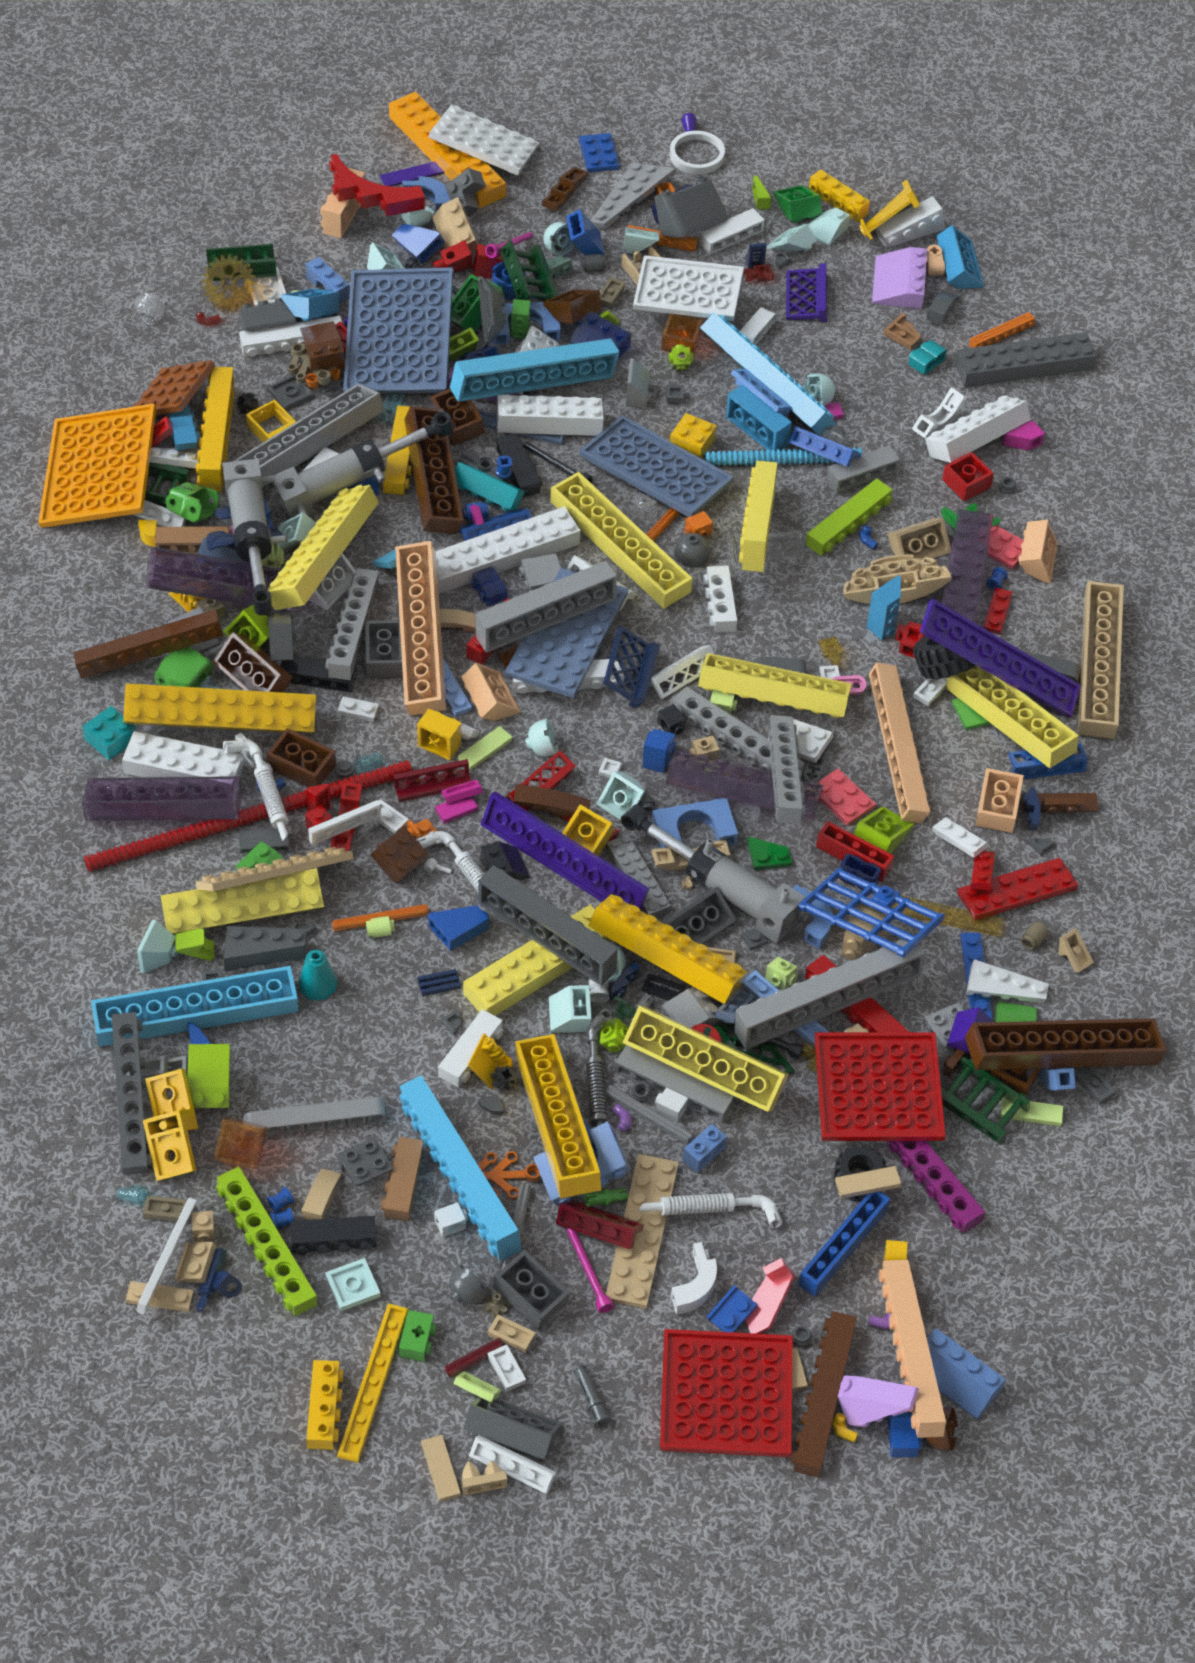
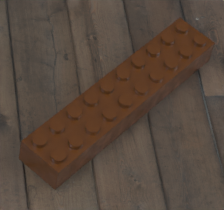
(1065, 1043)

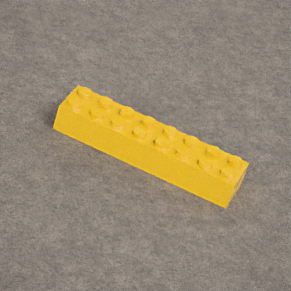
(216, 428)
(667, 948)

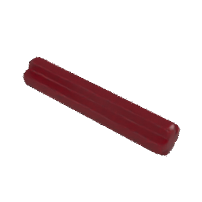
(472, 1358)

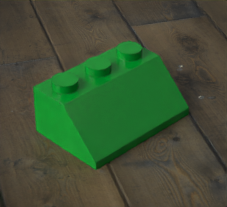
(466, 306)

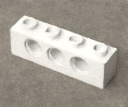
(721, 599)

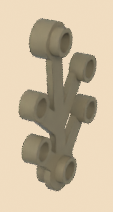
(299, 352)

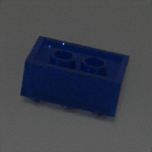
(594, 328)

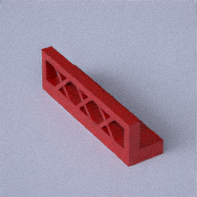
(550, 783)

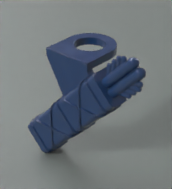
(217, 1280)

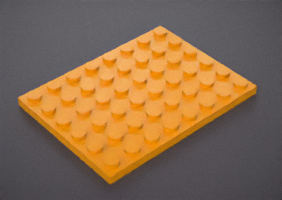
(98, 466)

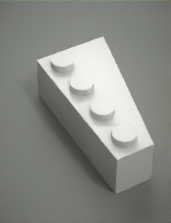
(912, 223)

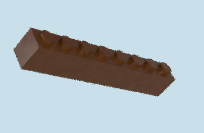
(148, 644)
(824, 1397)

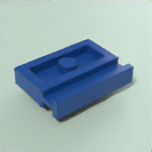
(732, 1310)

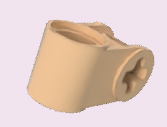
(934, 263)

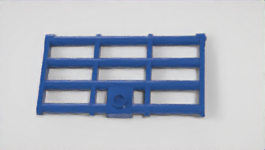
(881, 901)

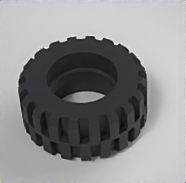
(938, 661)

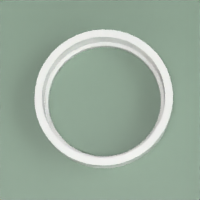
(694, 168)

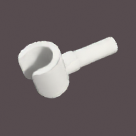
(432, 864)

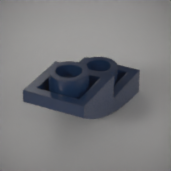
(1032, 805)
(622, 982)

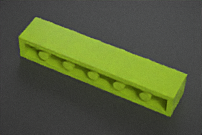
(849, 517)

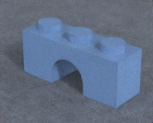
(320, 273)

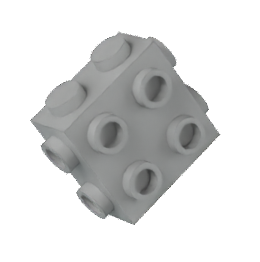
(539, 571)

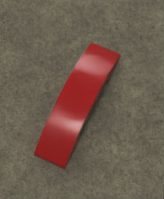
(349, 800)

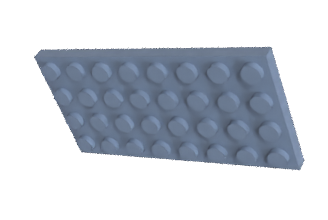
(656, 466)
(564, 652)

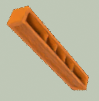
(685, 243)
(1003, 331)

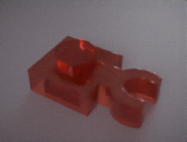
(760, 272)

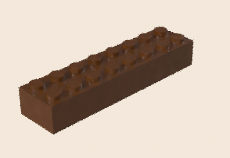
(434, 475)

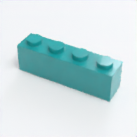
(488, 487)

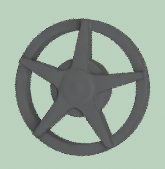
(334, 385)

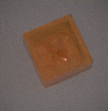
(681, 331)
(240, 1142)

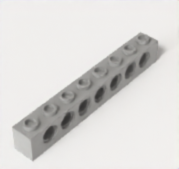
(352, 624)
(725, 728)
(785, 770)

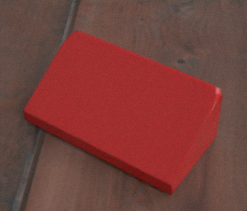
(318, 796)

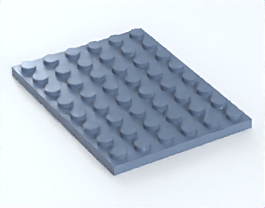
(399, 330)

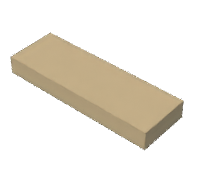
(868, 1182)
(440, 1468)

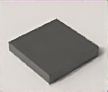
(290, 393)

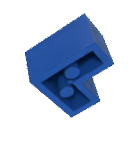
(658, 750)
(902, 1437)

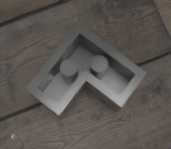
(465, 187)

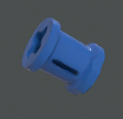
(503, 470)
(997, 579)
(280, 1200)
(282, 1218)

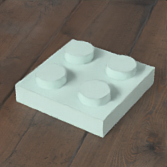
(352, 1284)

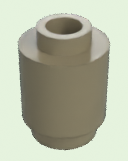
(1034, 935)

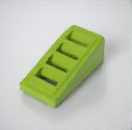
(761, 195)

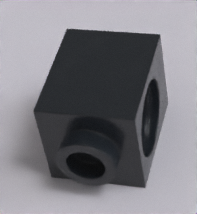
(671, 720)

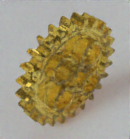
(218, 270)

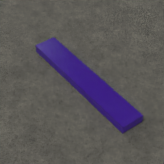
(411, 174)

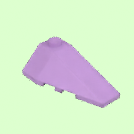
(872, 1399)

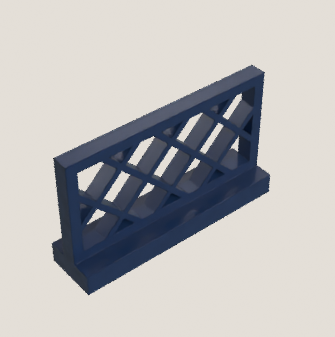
(642, 672)

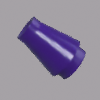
(689, 122)

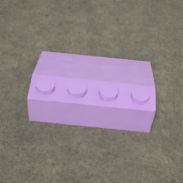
(900, 278)

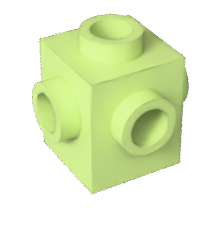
(781, 973)

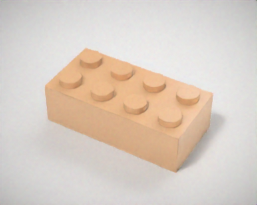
(338, 215)

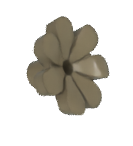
(496, 1304)

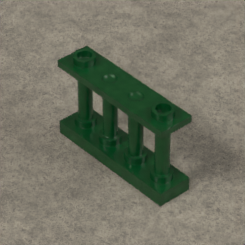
(258, 256)
(537, 265)
(164, 472)
(980, 1119)

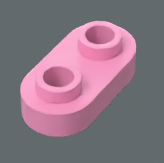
(855, 680)

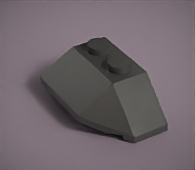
(491, 310)

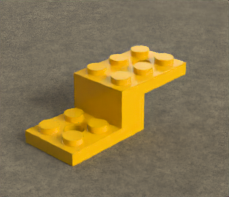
(170, 1124)

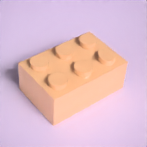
(999, 800)

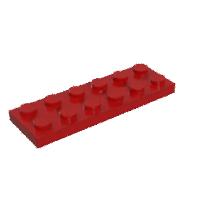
(1019, 889)

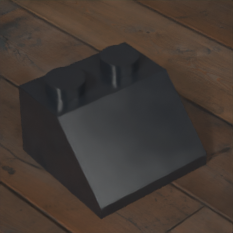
(504, 857)

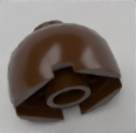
(947, 1442)

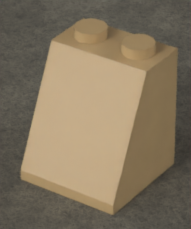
(855, 945)

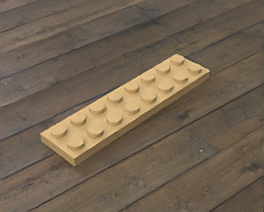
(278, 868)
(635, 1267)

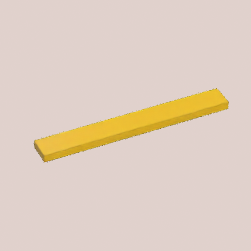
(372, 1383)

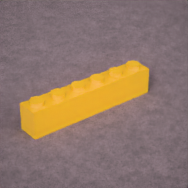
(398, 463)

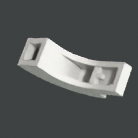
(942, 416)
(696, 1293)

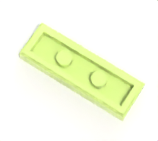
(486, 747)
(1038, 1113)

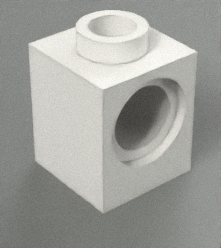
(450, 1219)

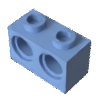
(704, 1148)

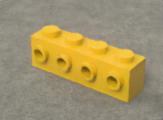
(839, 195)
(323, 1404)

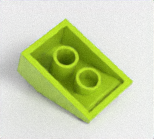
(883, 829)
(209, 1075)

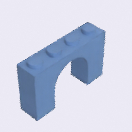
(539, 314)
(714, 813)
(610, 1161)

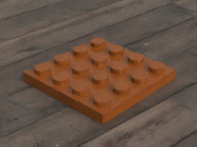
(175, 386)

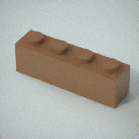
(184, 538)
(403, 1179)

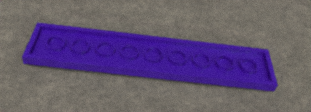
(1000, 658)
(560, 852)

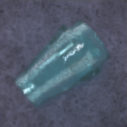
(368, 762)
(133, 1194)

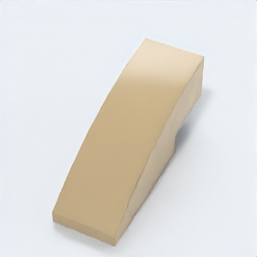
(321, 1195)

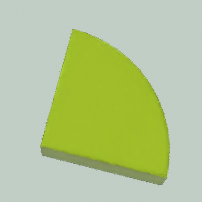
(610, 317)

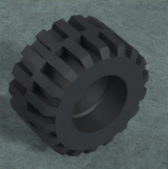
(858, 1158)

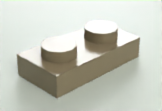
(611, 292)
(163, 1208)

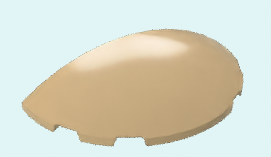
(917, 576)

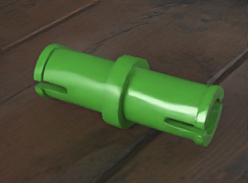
(605, 1197)

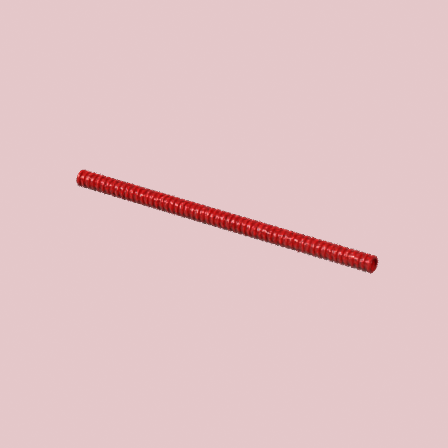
(245, 816)

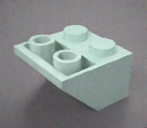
(570, 1010)

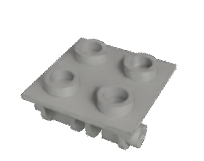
(942, 1022)

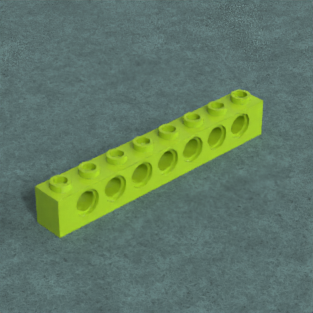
(235, 1181)

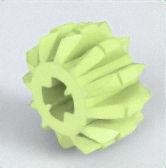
(275, 558)

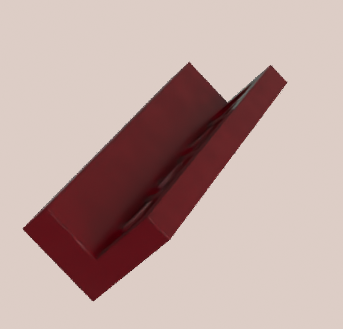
(432, 782)
(598, 1223)

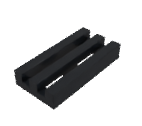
(662, 991)

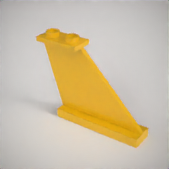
(902, 200)

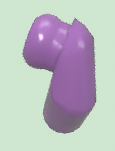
(625, 1117)
(878, 1322)

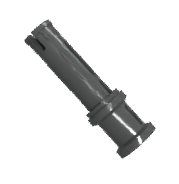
(595, 1404)

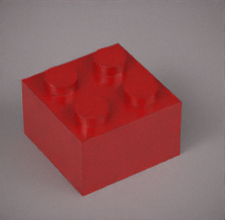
(968, 476)

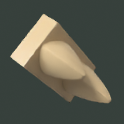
(475, 1483)

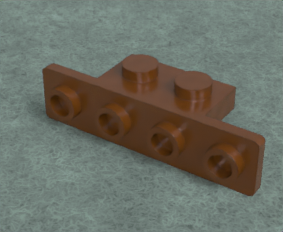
(1066, 802)

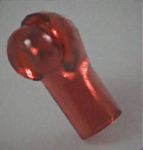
(207, 321)

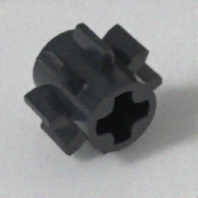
(247, 402)
(503, 1078)

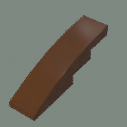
(565, 188)
(549, 800)

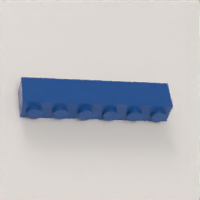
(843, 1242)

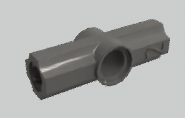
(482, 463)

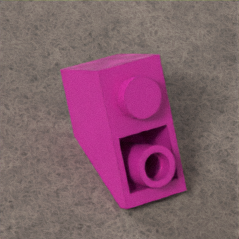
(1024, 437)

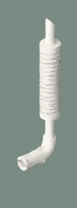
(265, 782)
(463, 859)
(713, 1203)

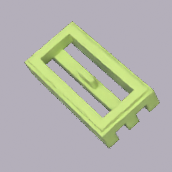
(477, 1386)

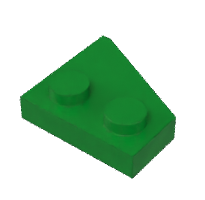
(767, 854)

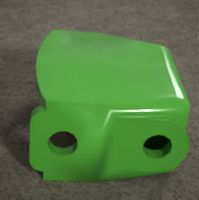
(192, 508)
(183, 669)

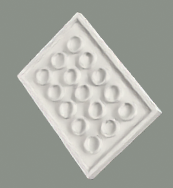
(484, 139)
(688, 287)

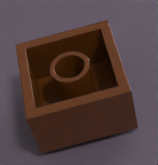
(399, 854)

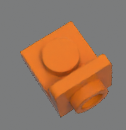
(420, 829)

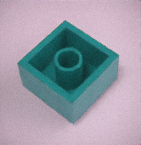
(108, 732)

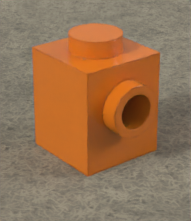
(699, 524)

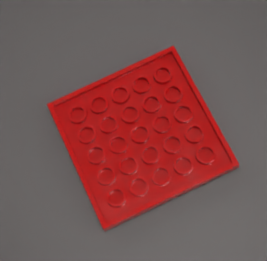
(879, 1086)
(726, 1393)

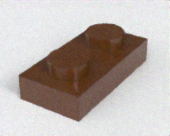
(953, 1062)

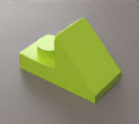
(194, 944)

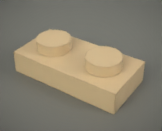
(511, 1333)

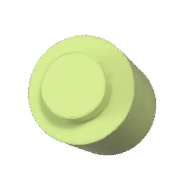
(380, 927)

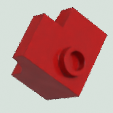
(907, 637)

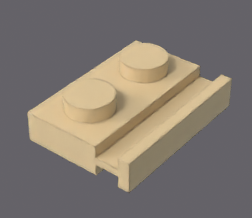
(195, 1262)

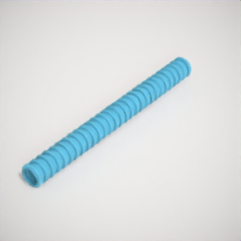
(800, 456)

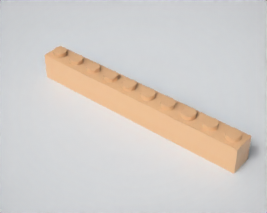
(899, 743)
(912, 1347)

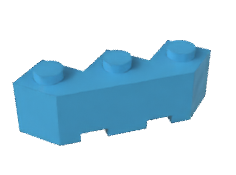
(184, 429)

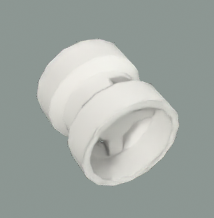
(598, 993)

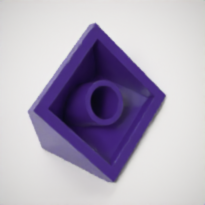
(962, 1024)

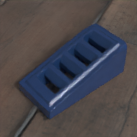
(755, 257)

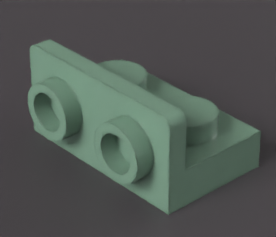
(559, 266)

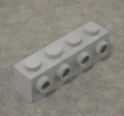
(862, 470)

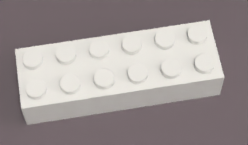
(549, 415)
(977, 429)
(166, 757)

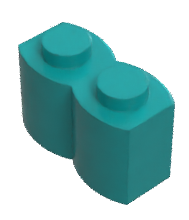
(927, 357)

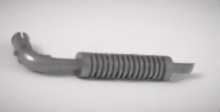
(596, 1072)

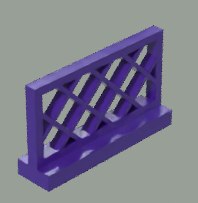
(820, 301)

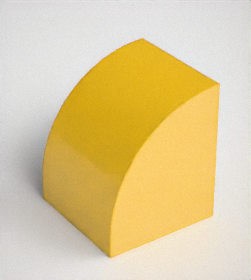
(147, 531)
(895, 1250)

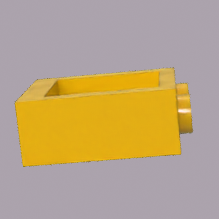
(268, 410)

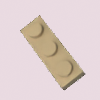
(164, 1296)

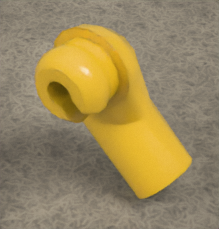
(841, 1429)

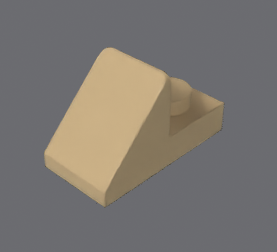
(1075, 949)

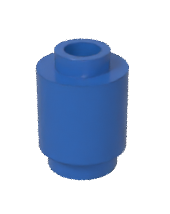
(467, 512)

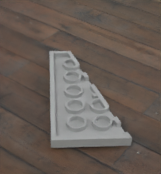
(632, 188)

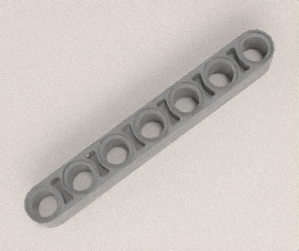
(320, 1116)

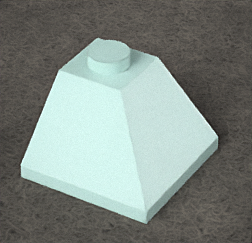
(829, 225)
(638, 239)
(794, 239)
(382, 258)
(295, 530)
(620, 794)
(156, 948)

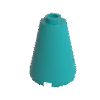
(317, 977)

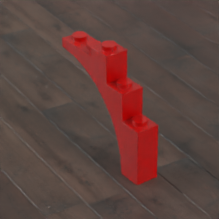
(369, 194)

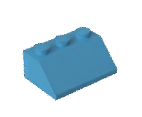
(312, 303)
(884, 608)

